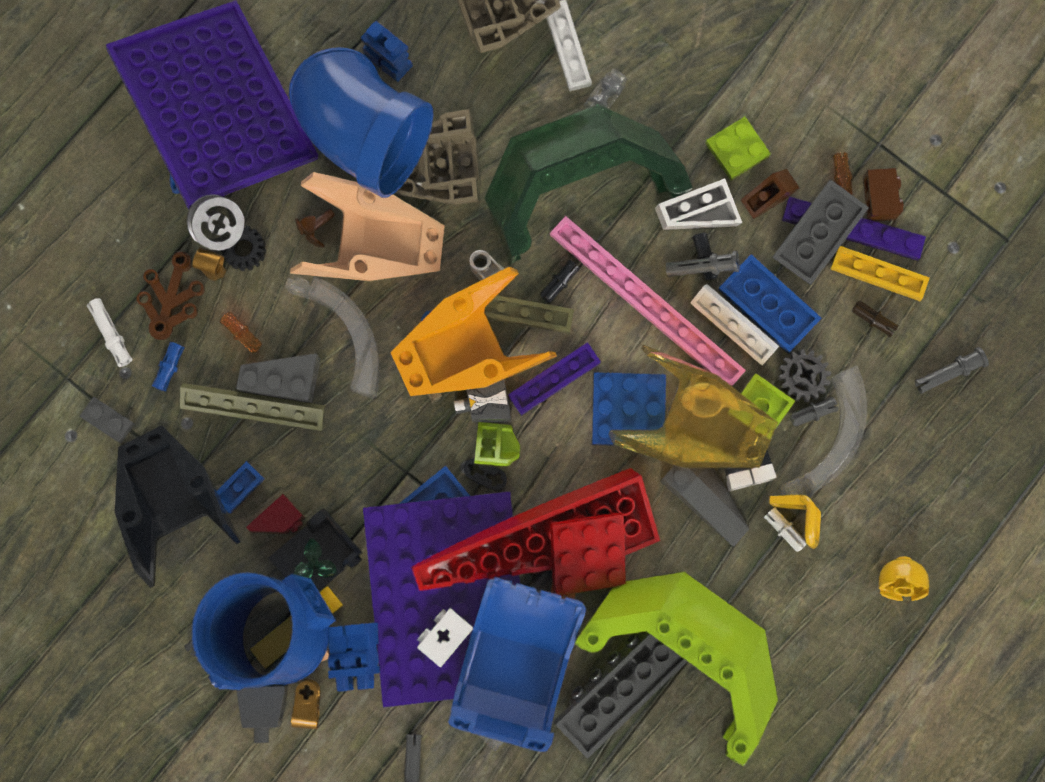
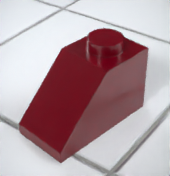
(278, 518)

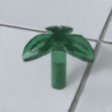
(312, 552)

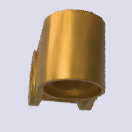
(306, 710)

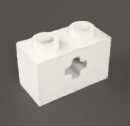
(441, 651)

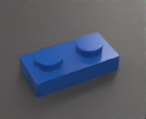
(239, 486)

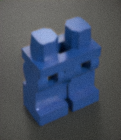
(386, 51)
(353, 654)

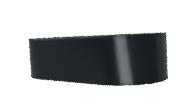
(482, 479)

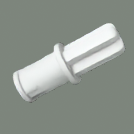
(785, 529)

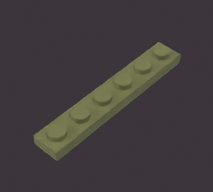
(252, 406)

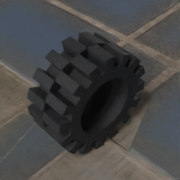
(253, 257)

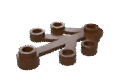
(170, 299)

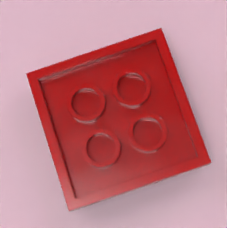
(588, 553)

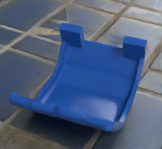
(516, 664)

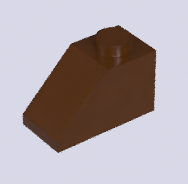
(770, 193)

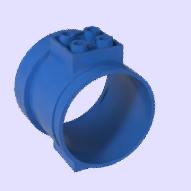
(221, 623)

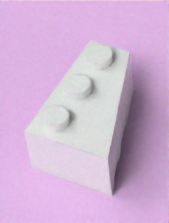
(701, 208)

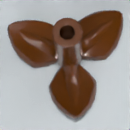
(309, 225)

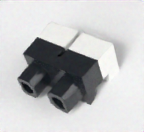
(745, 477)

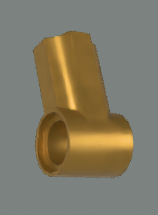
(209, 263)

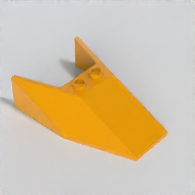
(457, 345)

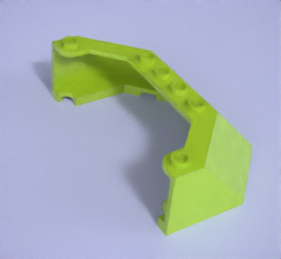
(703, 633)

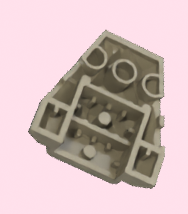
(498, 22)
(448, 164)

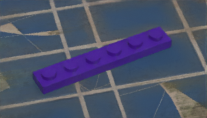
(868, 232)

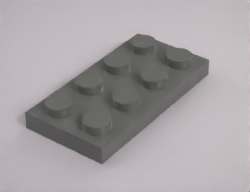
(820, 232)

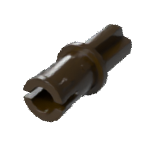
(874, 318)

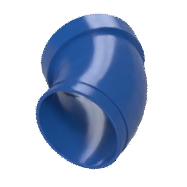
(360, 118)

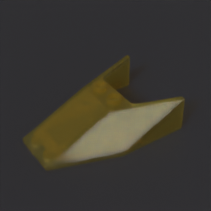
(705, 423)

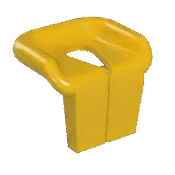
(813, 514)

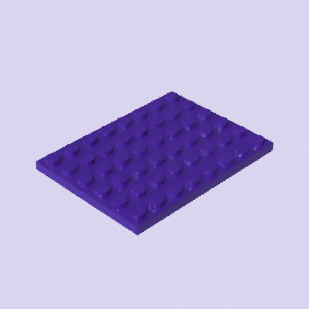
(211, 102)
(395, 542)

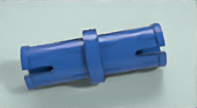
(168, 366)

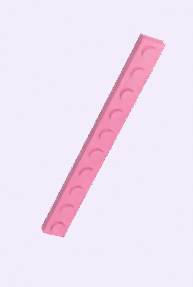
(646, 301)

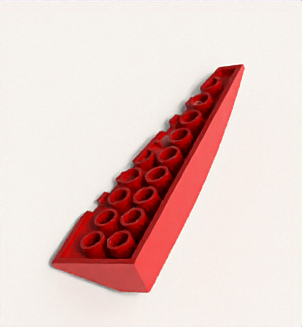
(524, 542)

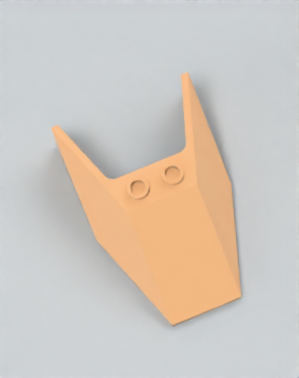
(377, 235)

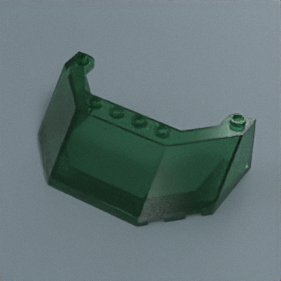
(567, 153)

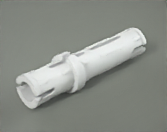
(113, 340)

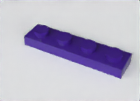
(554, 379)

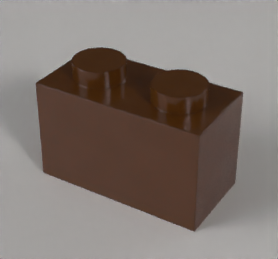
(882, 194)

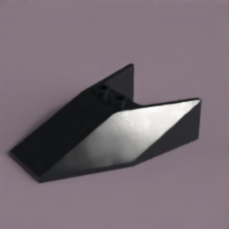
(159, 492)

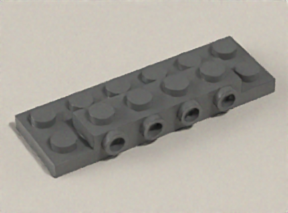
(617, 691)

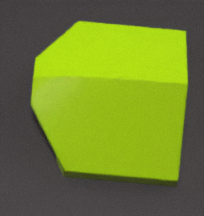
(496, 444)

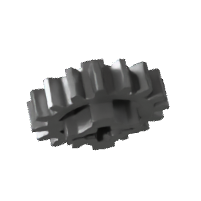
(808, 384)

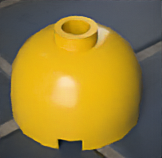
(903, 578)

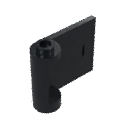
(334, 544)

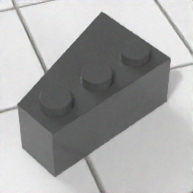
(281, 378)

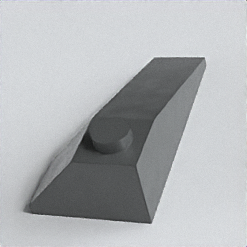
(709, 499)

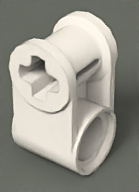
(491, 267)

